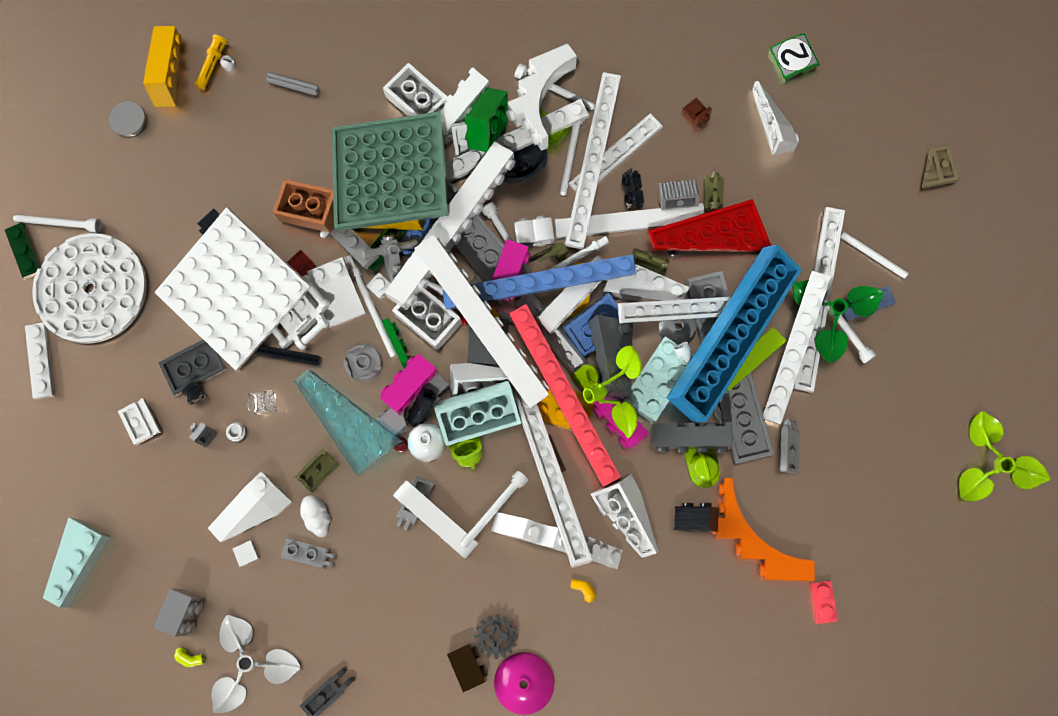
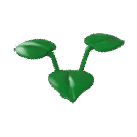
(834, 343)

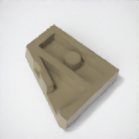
(940, 168)

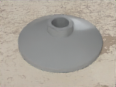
(679, 336)

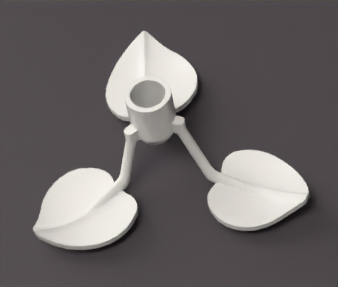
(279, 665)

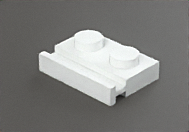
(139, 421)

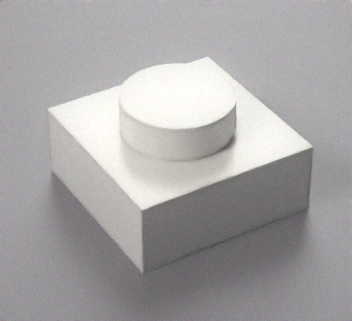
(378, 286)

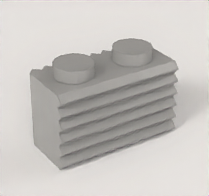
(678, 194)

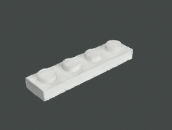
(39, 361)

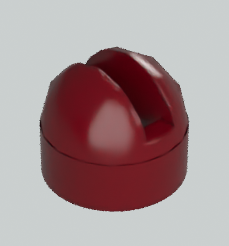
(402, 448)

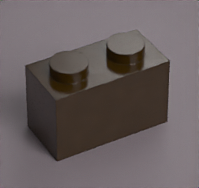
(467, 667)

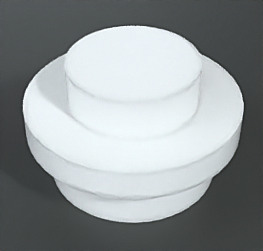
(235, 432)

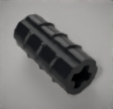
(421, 407)

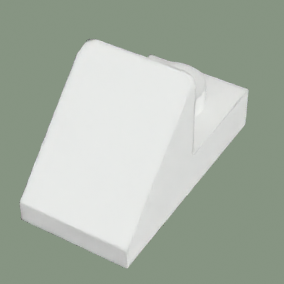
(460, 144)

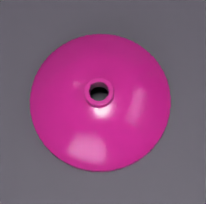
(531, 669)

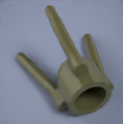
(556, 251)

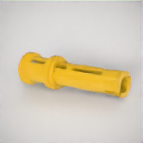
(213, 54)

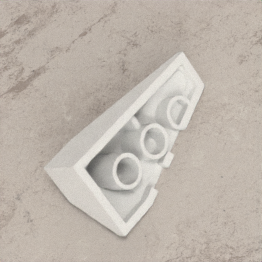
(777, 127)
(471, 377)
(252, 506)
(625, 507)

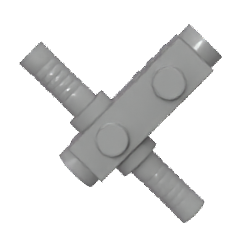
(390, 251)

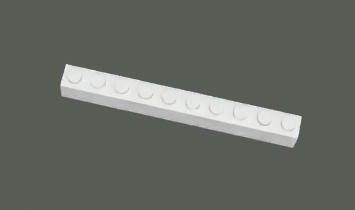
(461, 211)
(481, 321)

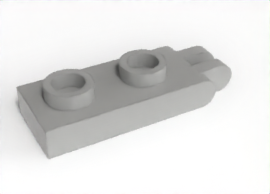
(789, 447)
(405, 514)
(306, 553)

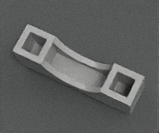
(398, 424)

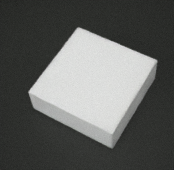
(245, 553)

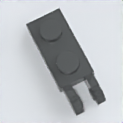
(325, 695)

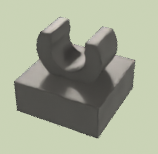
(202, 434)

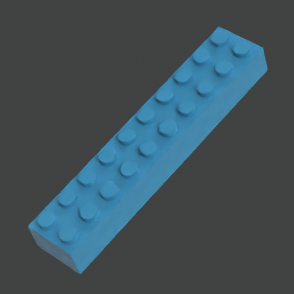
(734, 334)

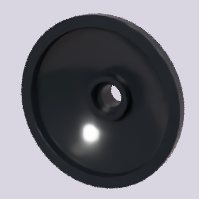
(528, 164)

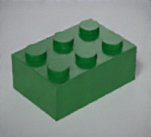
(486, 119)

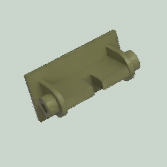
(713, 192)
(650, 261)

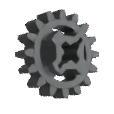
(487, 636)

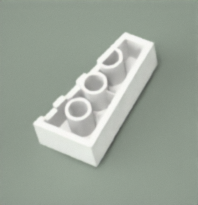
(461, 103)
(645, 287)

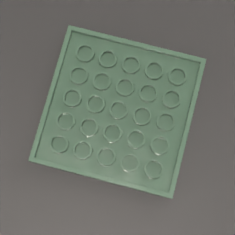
(389, 171)

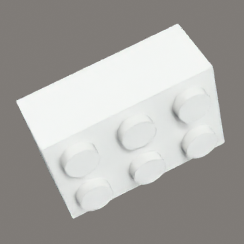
(413, 92)
(429, 319)

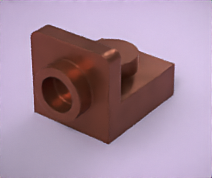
(697, 112)

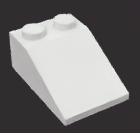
(337, 286)

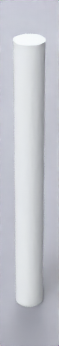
(874, 255)

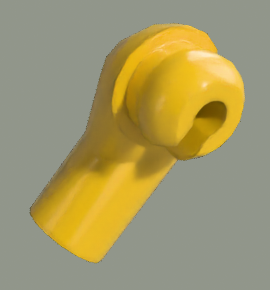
(586, 588)

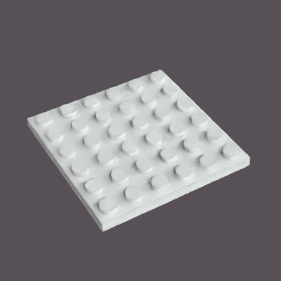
(232, 289)

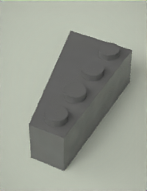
(609, 339)
(692, 436)

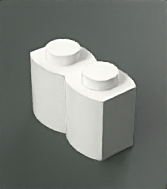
(534, 232)

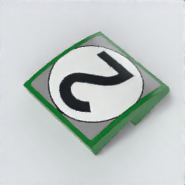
(794, 56)

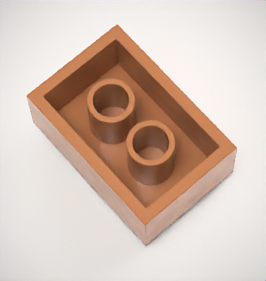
(305, 206)

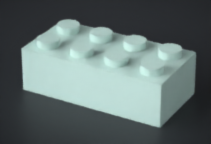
(656, 381)
(477, 413)

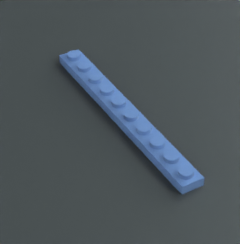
(552, 279)

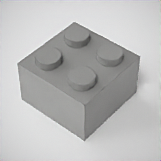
(178, 613)

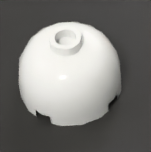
(426, 442)

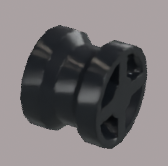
(193, 393)

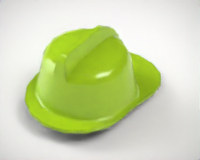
(467, 452)
(703, 467)

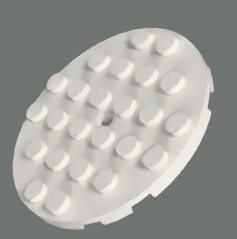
(106, 310)

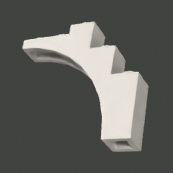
(543, 73)
(550, 537)

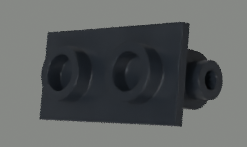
(631, 181)

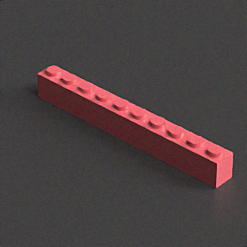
(564, 395)

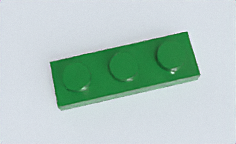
(399, 345)

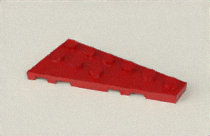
(726, 229)

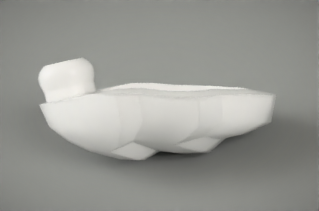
(315, 515)

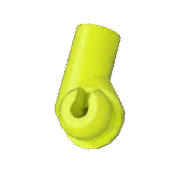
(186, 660)

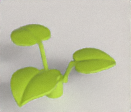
(587, 379)
(1026, 470)

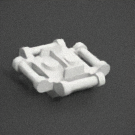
(303, 318)

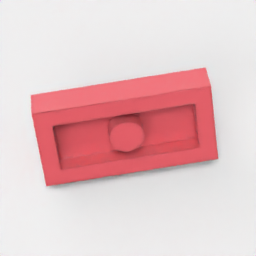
(823, 602)

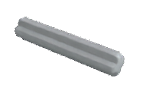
(292, 83)

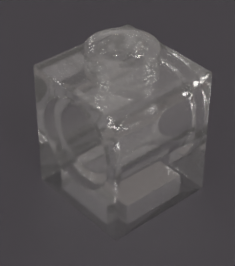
(261, 402)

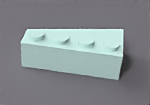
(74, 561)

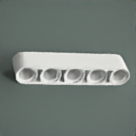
(565, 304)
(433, 518)

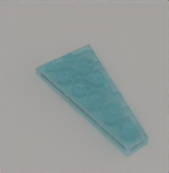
(352, 429)

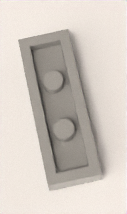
(354, 246)

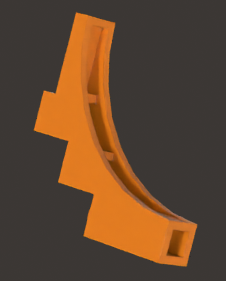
(774, 564)

